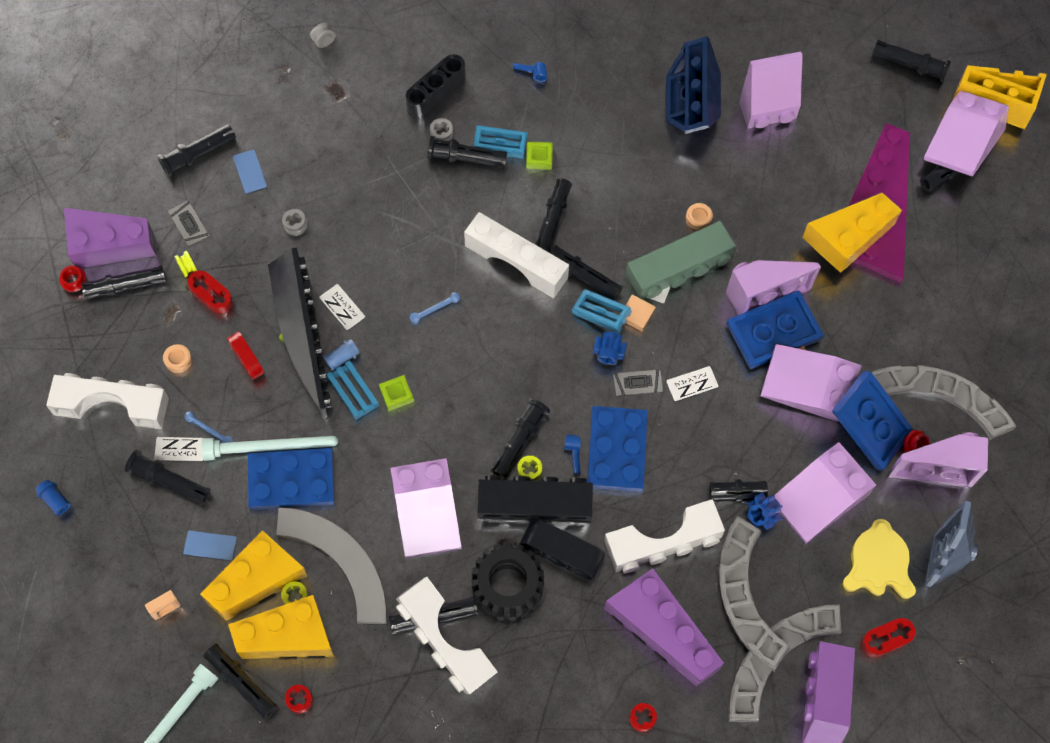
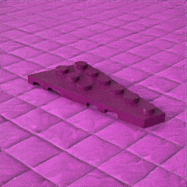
(888, 175)

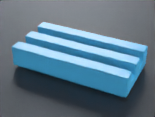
(513, 148)
(596, 319)
(340, 372)

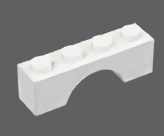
(494, 240)
(74, 395)
(631, 548)
(467, 667)

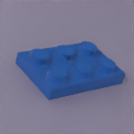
(779, 322)
(872, 420)
(617, 448)
(290, 479)

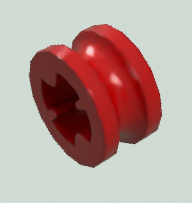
(298, 689)
(646, 725)

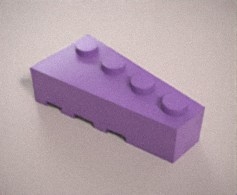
(663, 624)

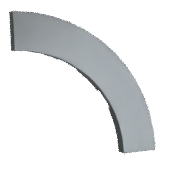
(950, 388)
(345, 553)
(738, 599)
(752, 674)

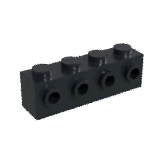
(535, 499)

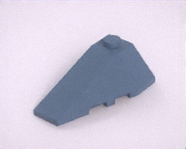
(952, 545)

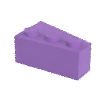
(106, 238)
(829, 694)

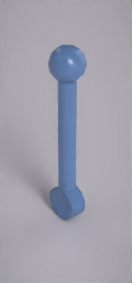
(416, 317)
(190, 417)

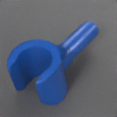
(538, 70)
(573, 443)

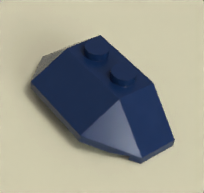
(694, 87)

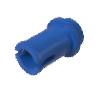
(54, 499)

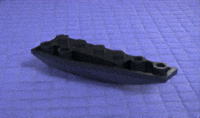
(292, 307)

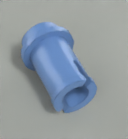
(341, 354)

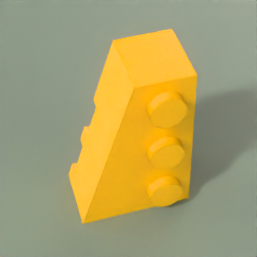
(1015, 90)
(852, 230)
(251, 577)
(283, 632)

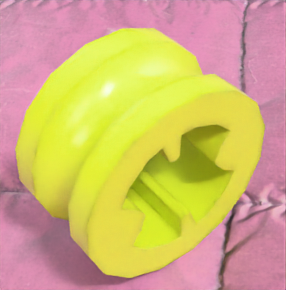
(185, 263)
(528, 461)
(292, 586)

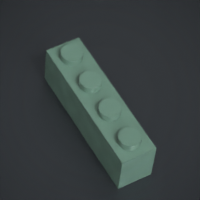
(680, 261)

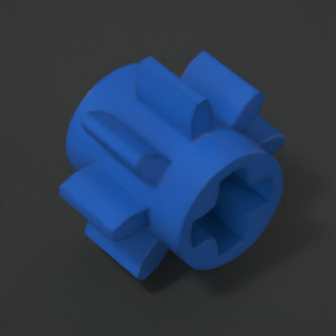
(609, 348)
(764, 511)

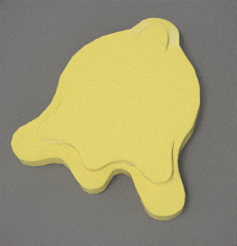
(880, 560)

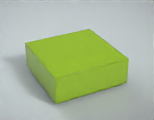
(539, 155)
(396, 393)

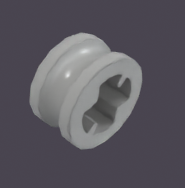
(322, 35)
(437, 125)
(298, 228)

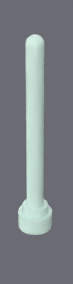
(214, 448)
(201, 680)

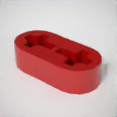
(214, 287)
(245, 355)
(891, 643)

